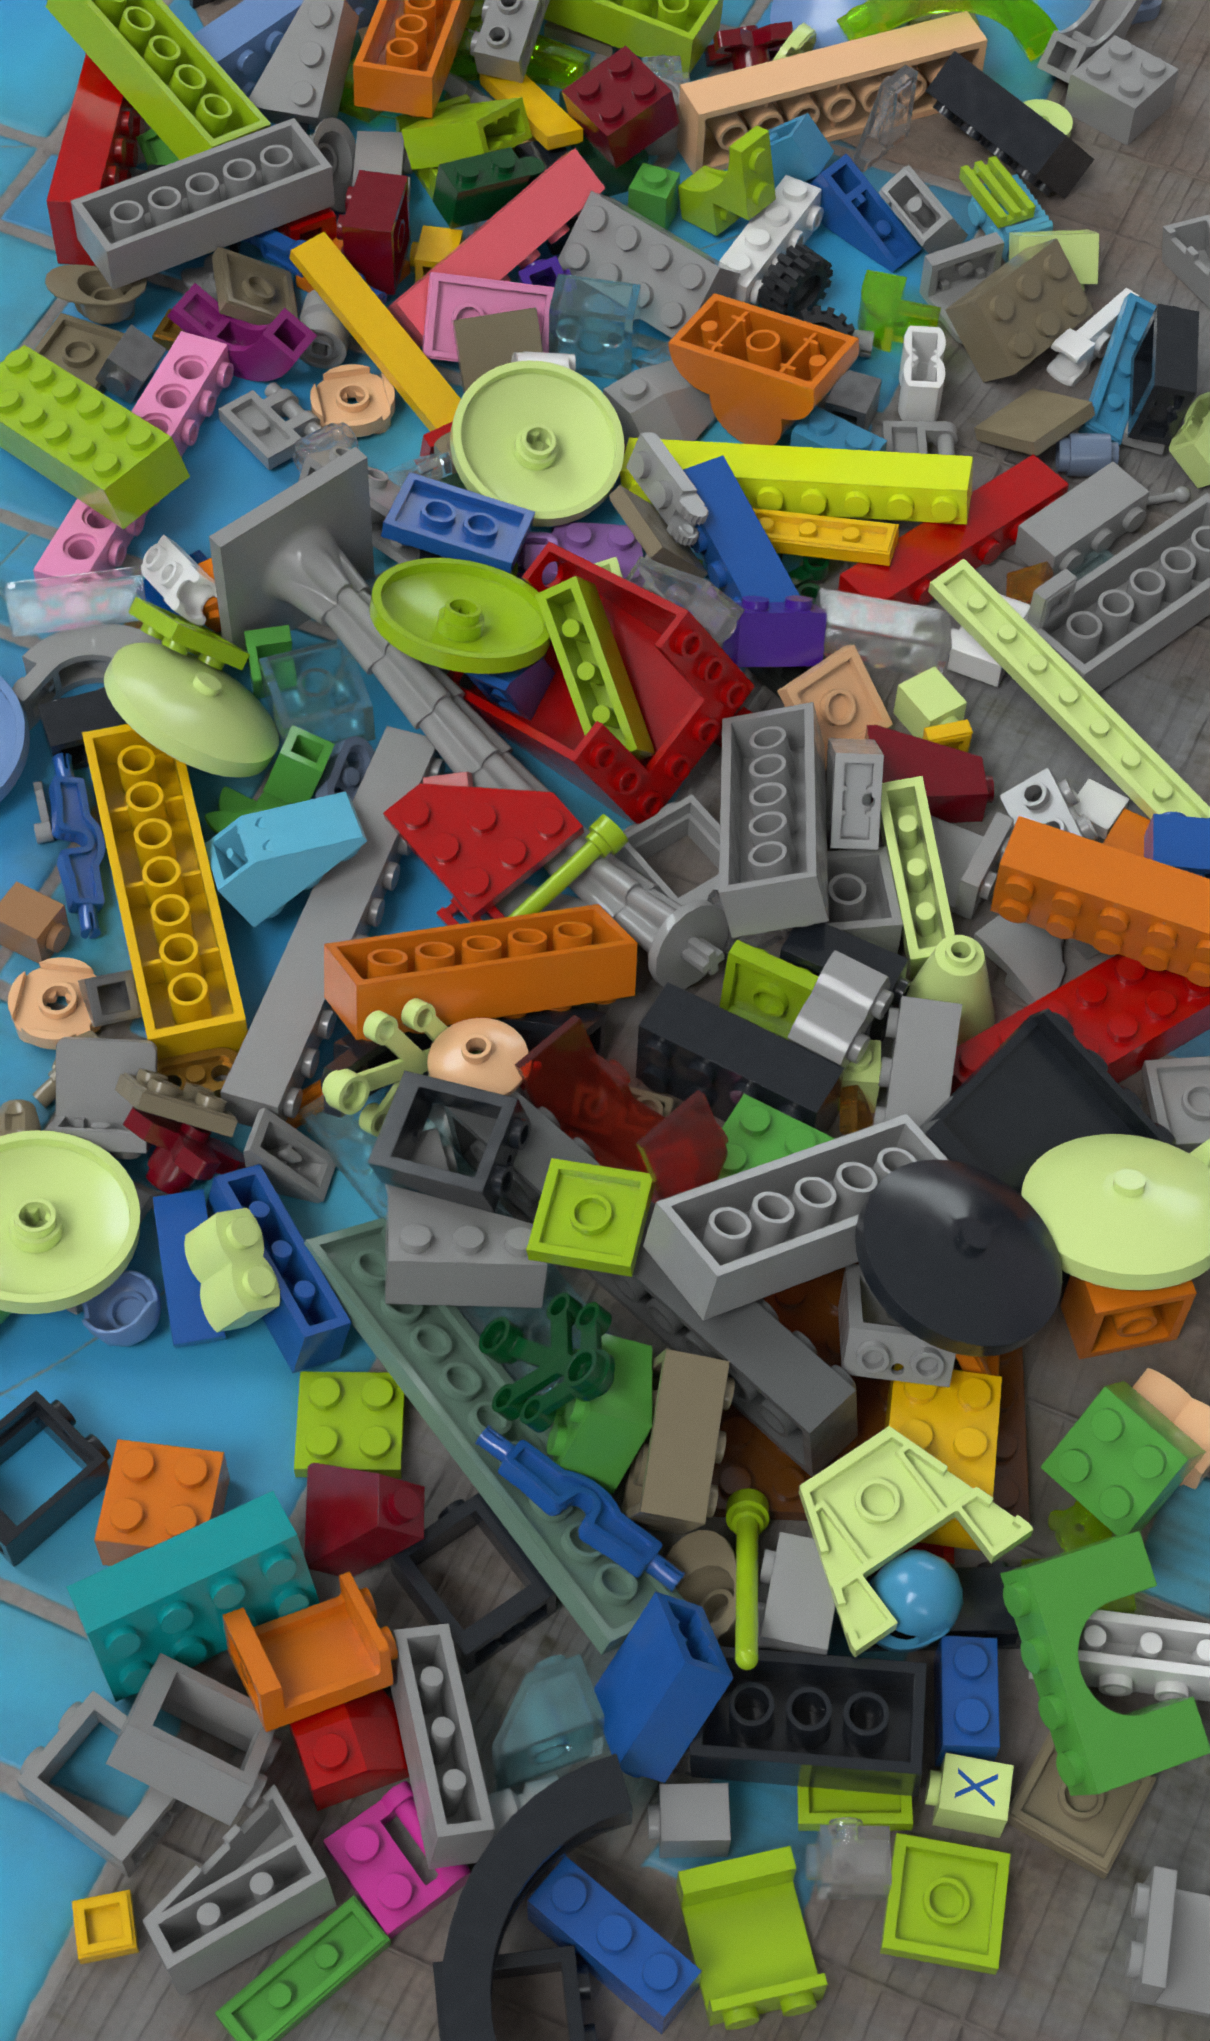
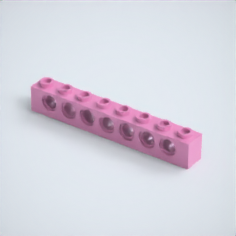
(174, 402)

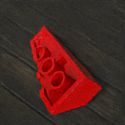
(350, 1749)

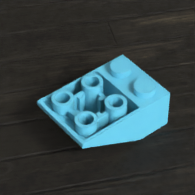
(282, 851)

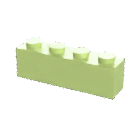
(915, 869)

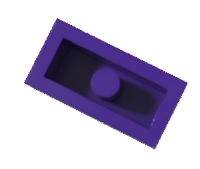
(778, 633)

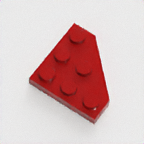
(482, 838)

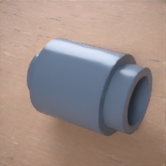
(1085, 453)

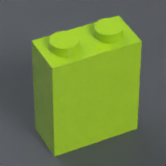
(466, 132)

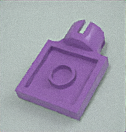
(588, 540)

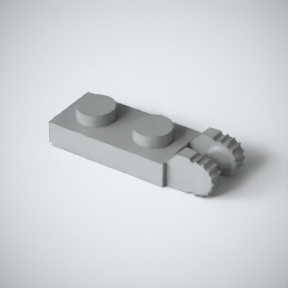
(667, 488)

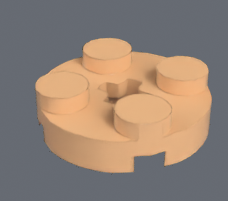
(348, 381)
(31, 993)

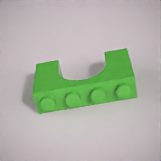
(1092, 1742)

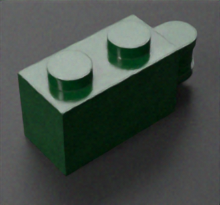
(481, 185)

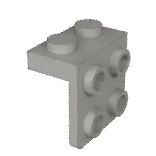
(957, 270)
(970, 861)
(87, 1095)
(1171, 1945)

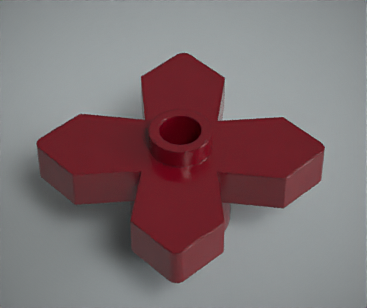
(747, 45)
(182, 1152)

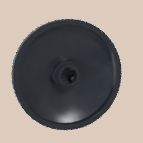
(958, 1258)

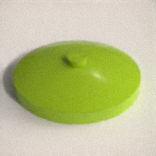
(459, 615)

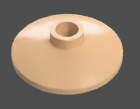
(492, 1069)

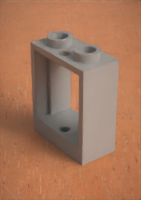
(852, 780)
(664, 829)
(875, 1348)
(181, 1767)
(139, 1832)

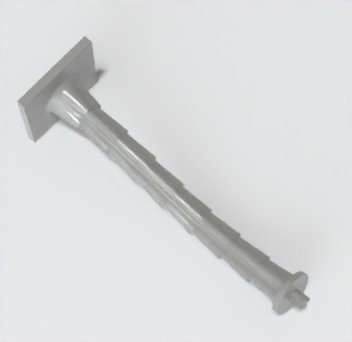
(310, 559)

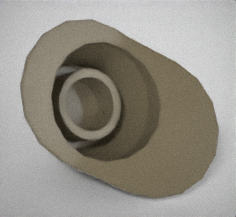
(92, 293)
(708, 1579)

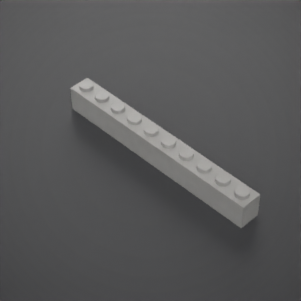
(341, 907)

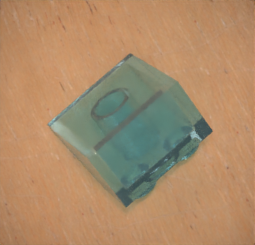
(549, 1723)

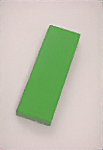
(305, 1976)

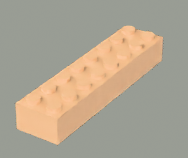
(828, 83)

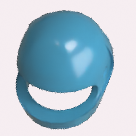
(921, 1596)

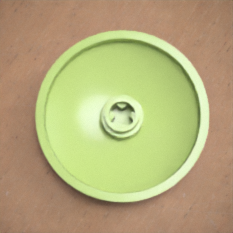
(538, 440)
(191, 710)
(1124, 1210)
(62, 1221)

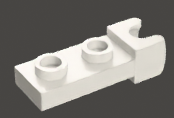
(1082, 346)
(178, 579)

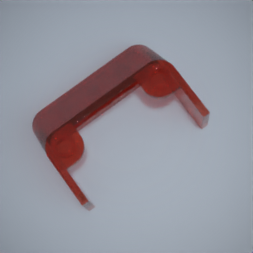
(596, 1105)

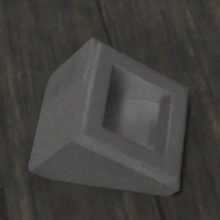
(110, 998)

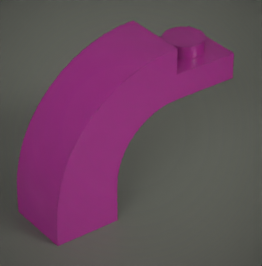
(253, 349)

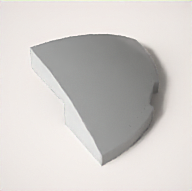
(1026, 955)

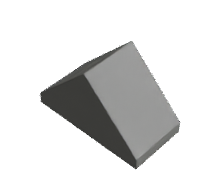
(289, 1158)

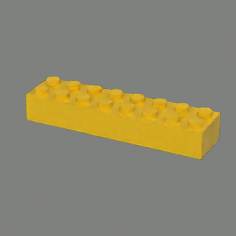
(165, 895)

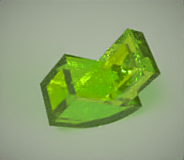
(886, 311)

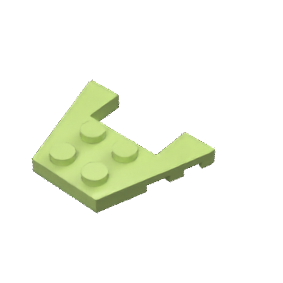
(880, 1506)

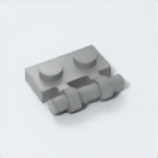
(262, 429)

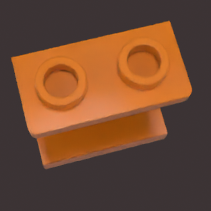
(312, 1656)

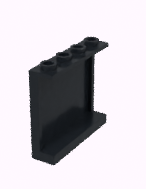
(1033, 1097)

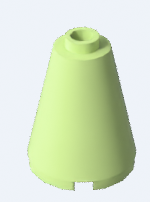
(958, 975)

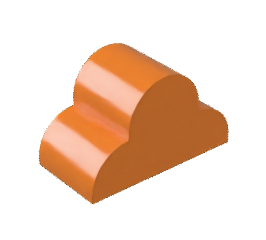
(759, 365)

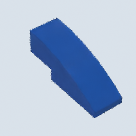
(174, 1218)

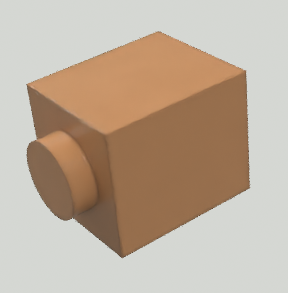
(32, 923)

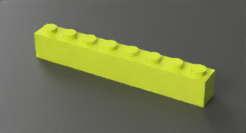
(835, 480)

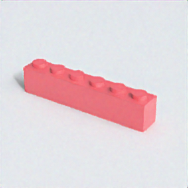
(509, 235)

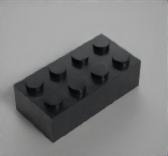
(1008, 127)
(701, 1047)
(817, 1724)

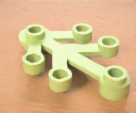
(350, 1090)

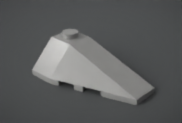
(661, 403)

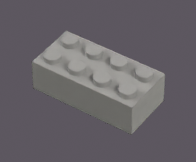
(629, 248)

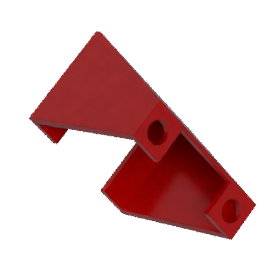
(678, 681)

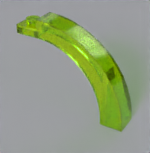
(1024, 18)

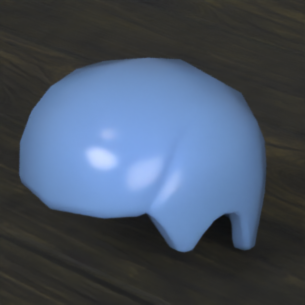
(124, 1311)

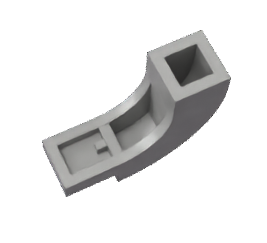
(70, 661)

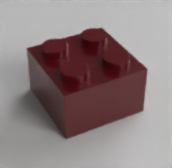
(621, 106)
(377, 228)

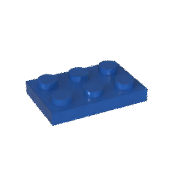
(457, 523)

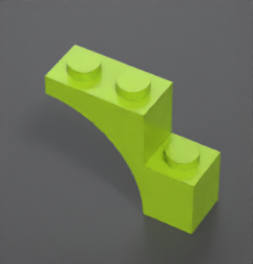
(720, 197)

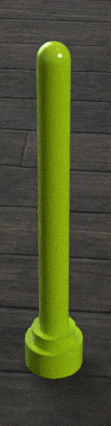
(602, 840)
(747, 1517)

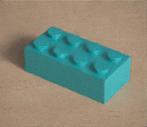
(179, 1589)

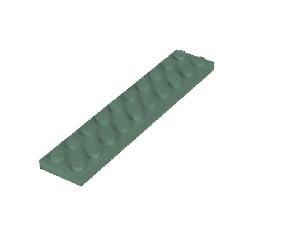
(452, 1386)

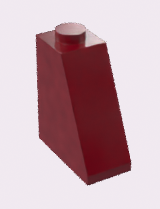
(952, 778)
(358, 1518)

